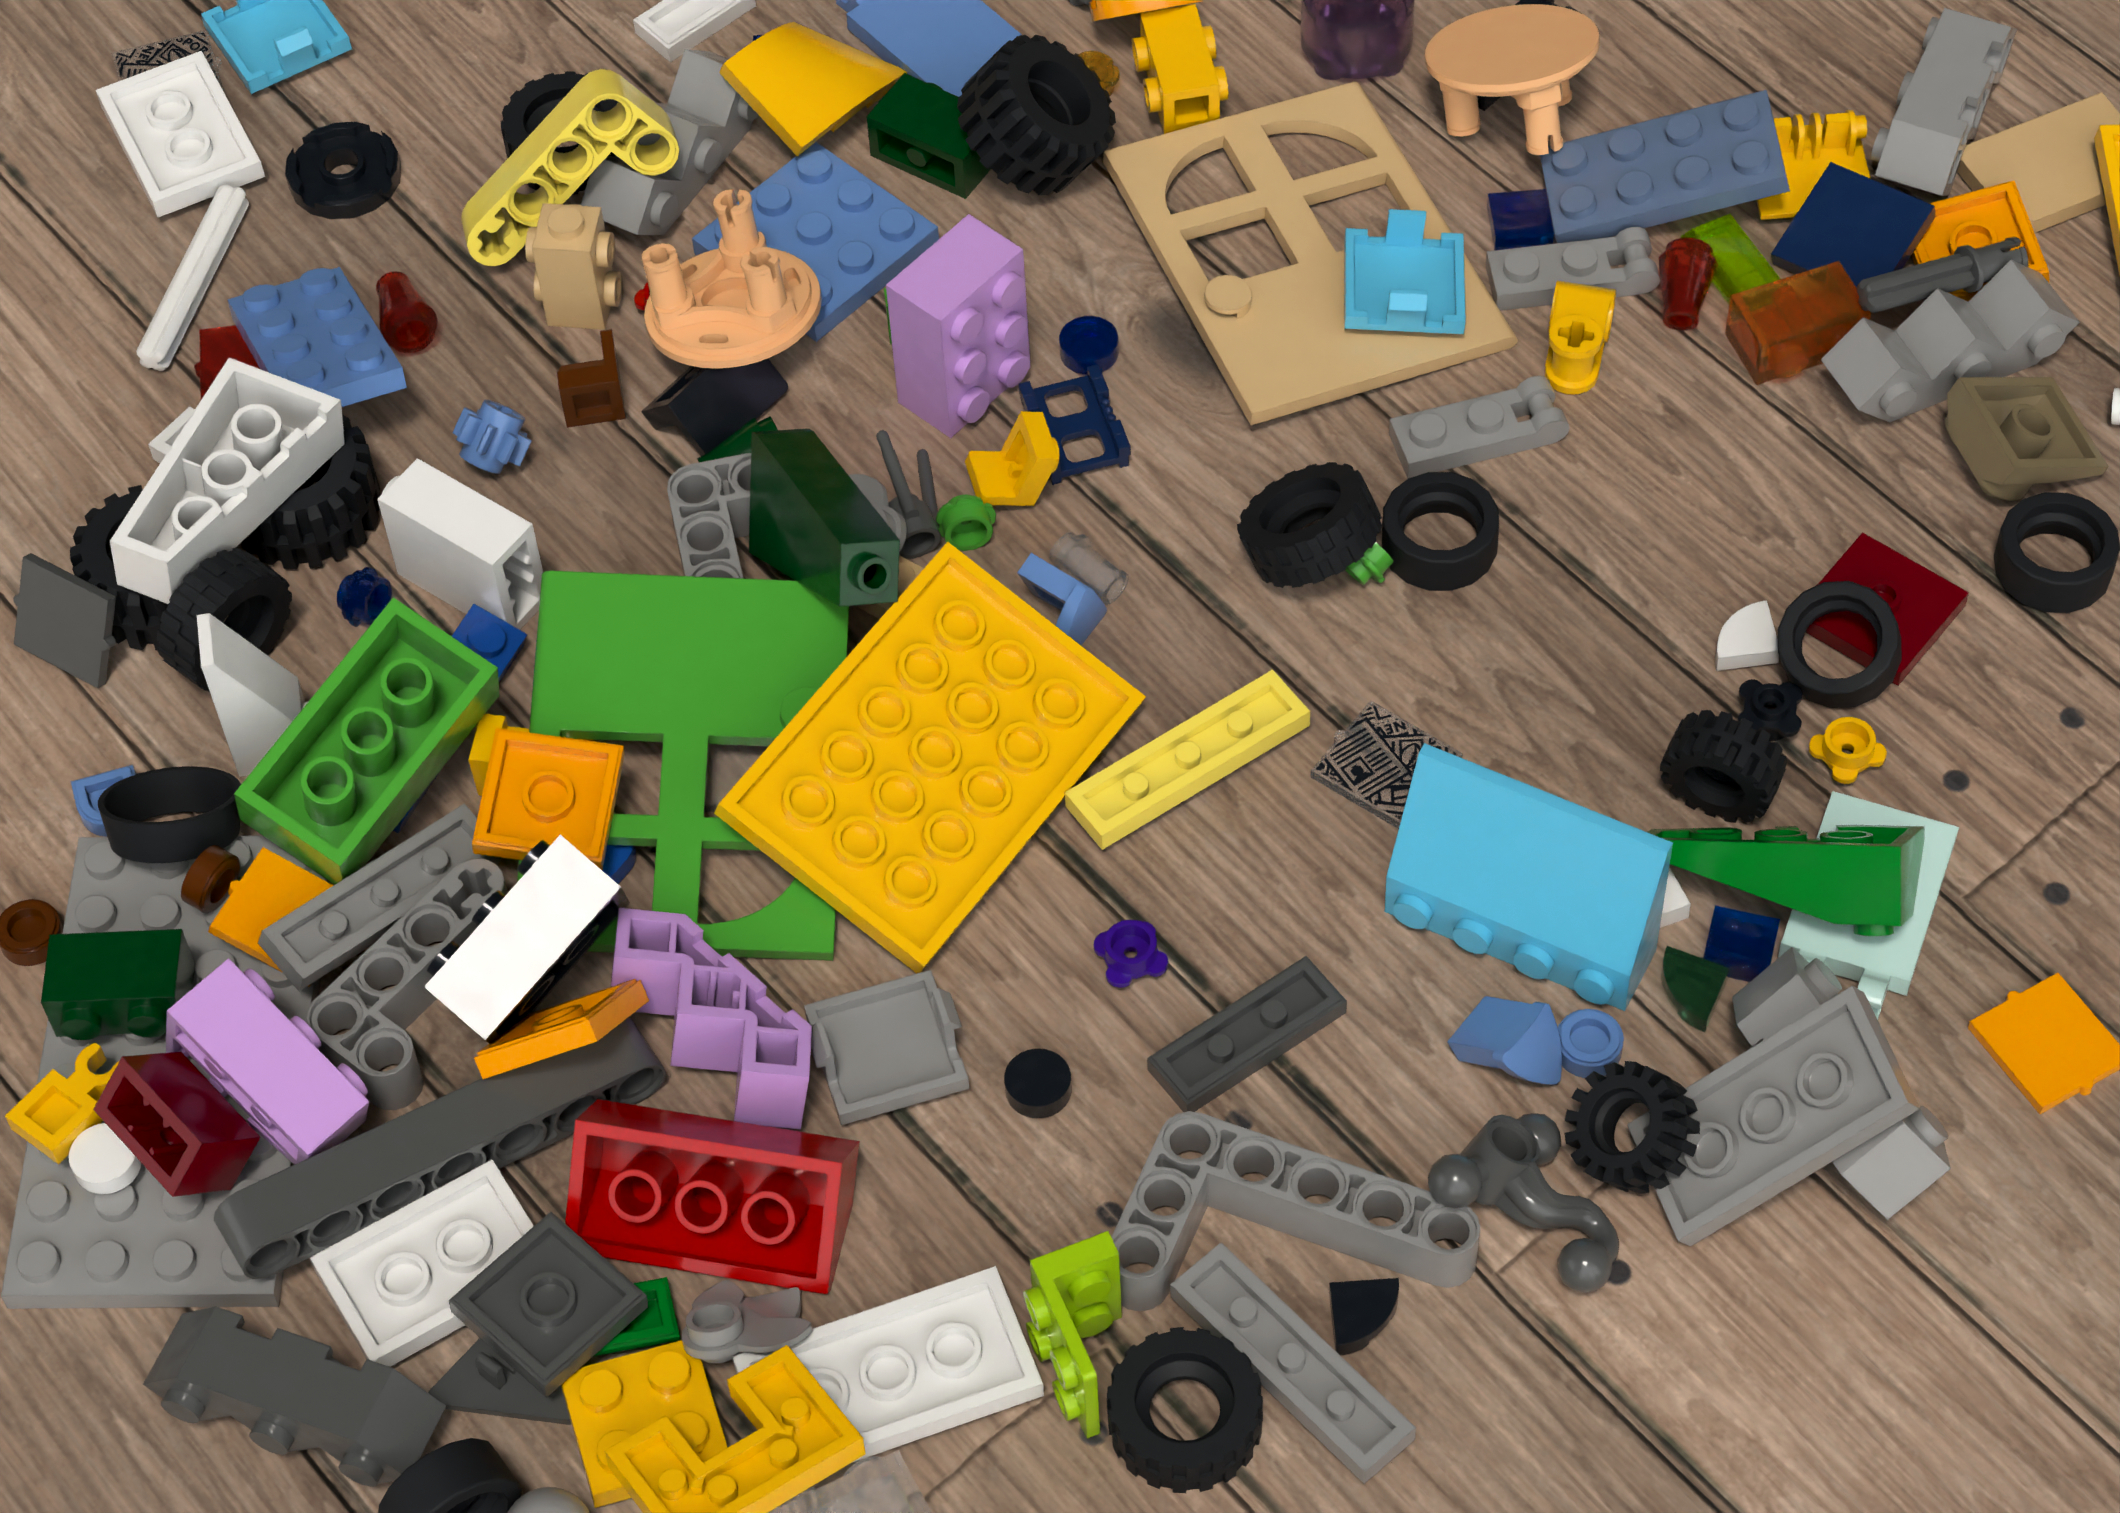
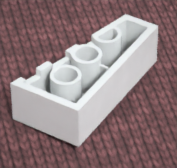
(224, 475)

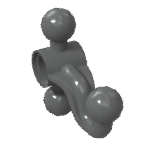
(1504, 1171)

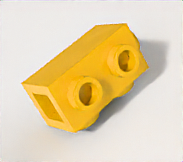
(1179, 67)

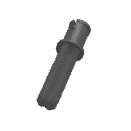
(1963, 270)

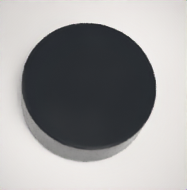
(1038, 1083)

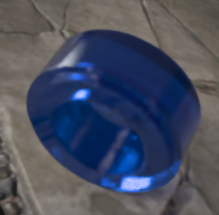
(1087, 343)

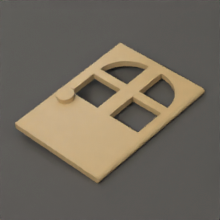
(1284, 330)

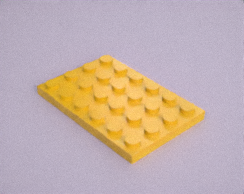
(930, 757)

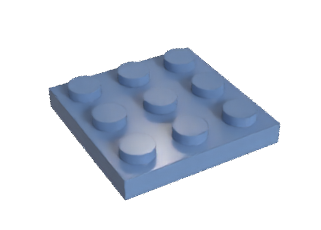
(839, 226)

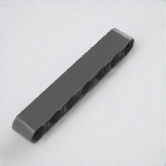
(420, 1151)

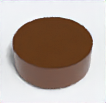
(210, 878)
(26, 931)

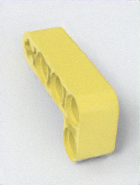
(498, 233)

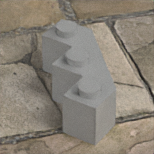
(1942, 101)
(708, 125)
(1993, 334)
(1894, 1163)

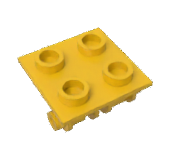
(1809, 151)

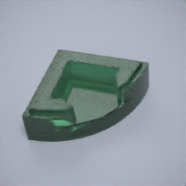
(1693, 985)

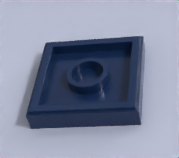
(1855, 223)

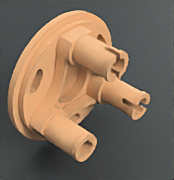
(1517, 54)
(732, 300)

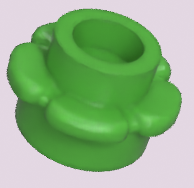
(966, 522)
(1371, 565)

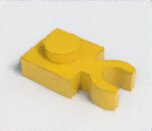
(62, 1107)

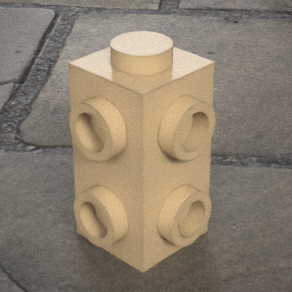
(574, 266)

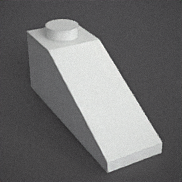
(249, 690)

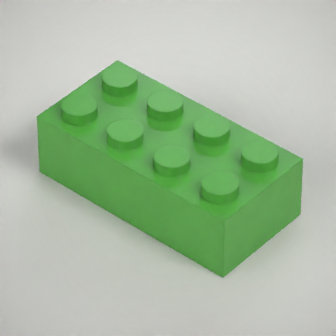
(368, 743)

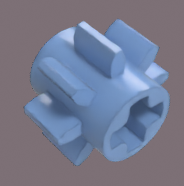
(492, 436)

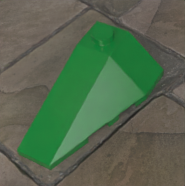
(1844, 877)

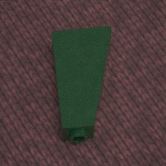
(818, 522)

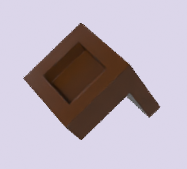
(593, 388)

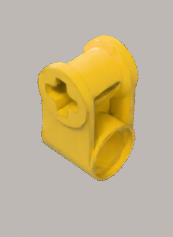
(1577, 335)

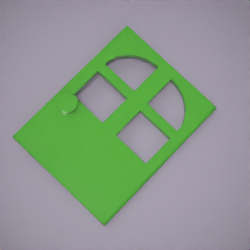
(690, 670)

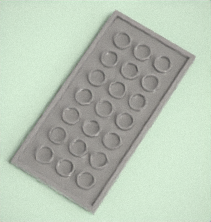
(138, 1241)

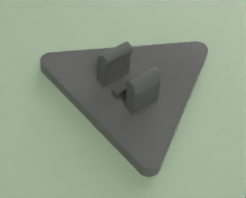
(490, 1386)

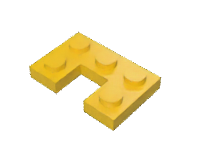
(795, 1446)

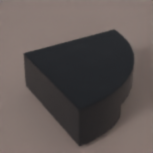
(1361, 1311)

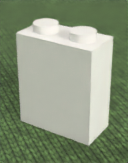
(461, 545)

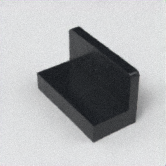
(716, 402)

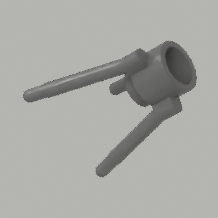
(919, 515)

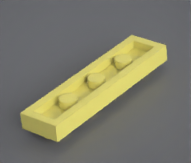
(1187, 759)

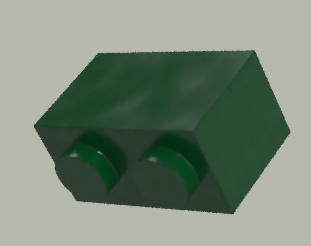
(921, 134)
(115, 982)

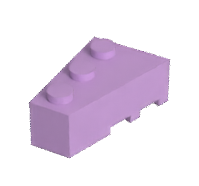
(267, 1063)

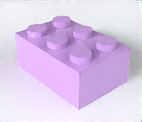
(959, 326)

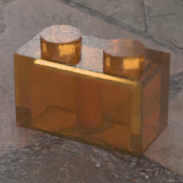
(1792, 321)

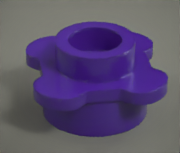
(1130, 937)

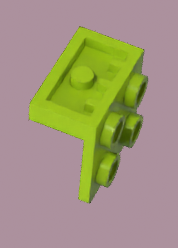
(1072, 1299)

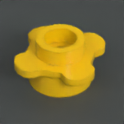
(1852, 735)

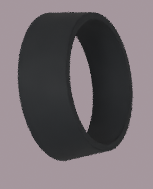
(164, 793)

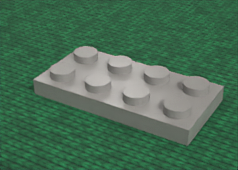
(1783, 1114)

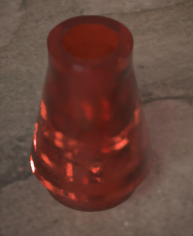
(1685, 280)
(404, 315)

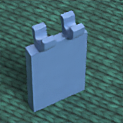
(930, 38)

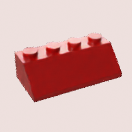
(711, 1194)

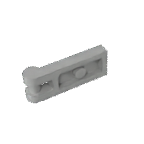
(1529, 274)
(1478, 428)

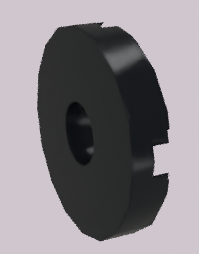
(350, 193)

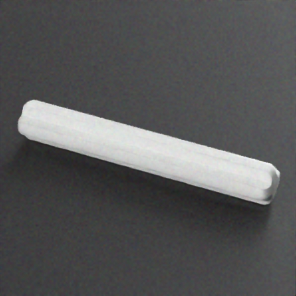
(192, 278)

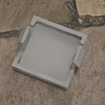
(887, 1046)

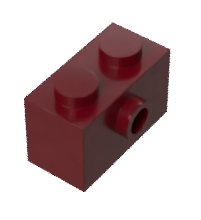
(176, 1123)

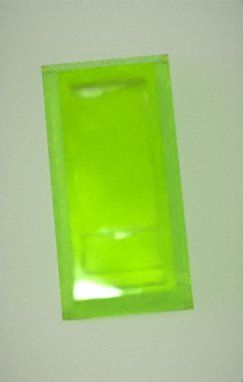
(1738, 259)

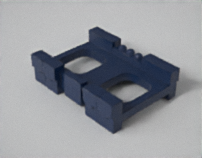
(1095, 420)

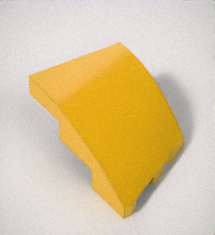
(806, 82)

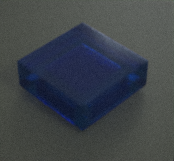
(1520, 219)
(1741, 942)

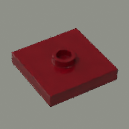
(1918, 598)

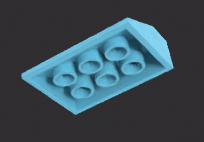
(1528, 878)

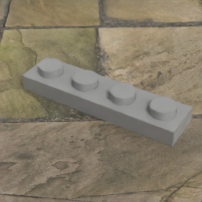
(368, 901)
(1294, 1363)

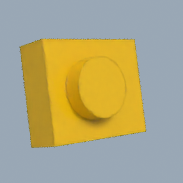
(1020, 468)

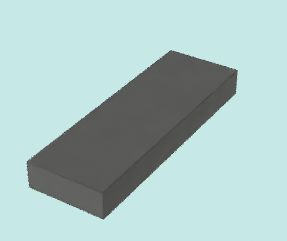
(1246, 1035)

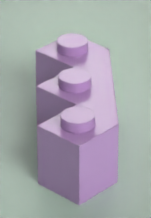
(718, 1014)

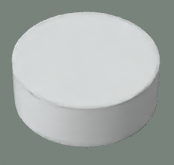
(102, 1161)

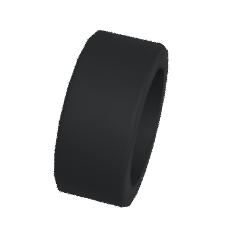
(1440, 494)
(2069, 517)
(1840, 597)
(454, 1479)

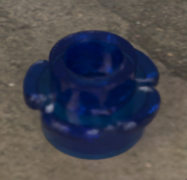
(363, 596)

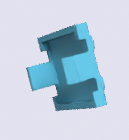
(275, 38)
(1404, 279)

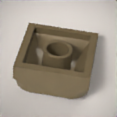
(2019, 434)

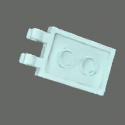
(1875, 961)

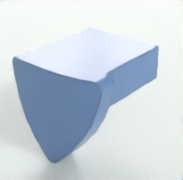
(1078, 603)
(1512, 1038)

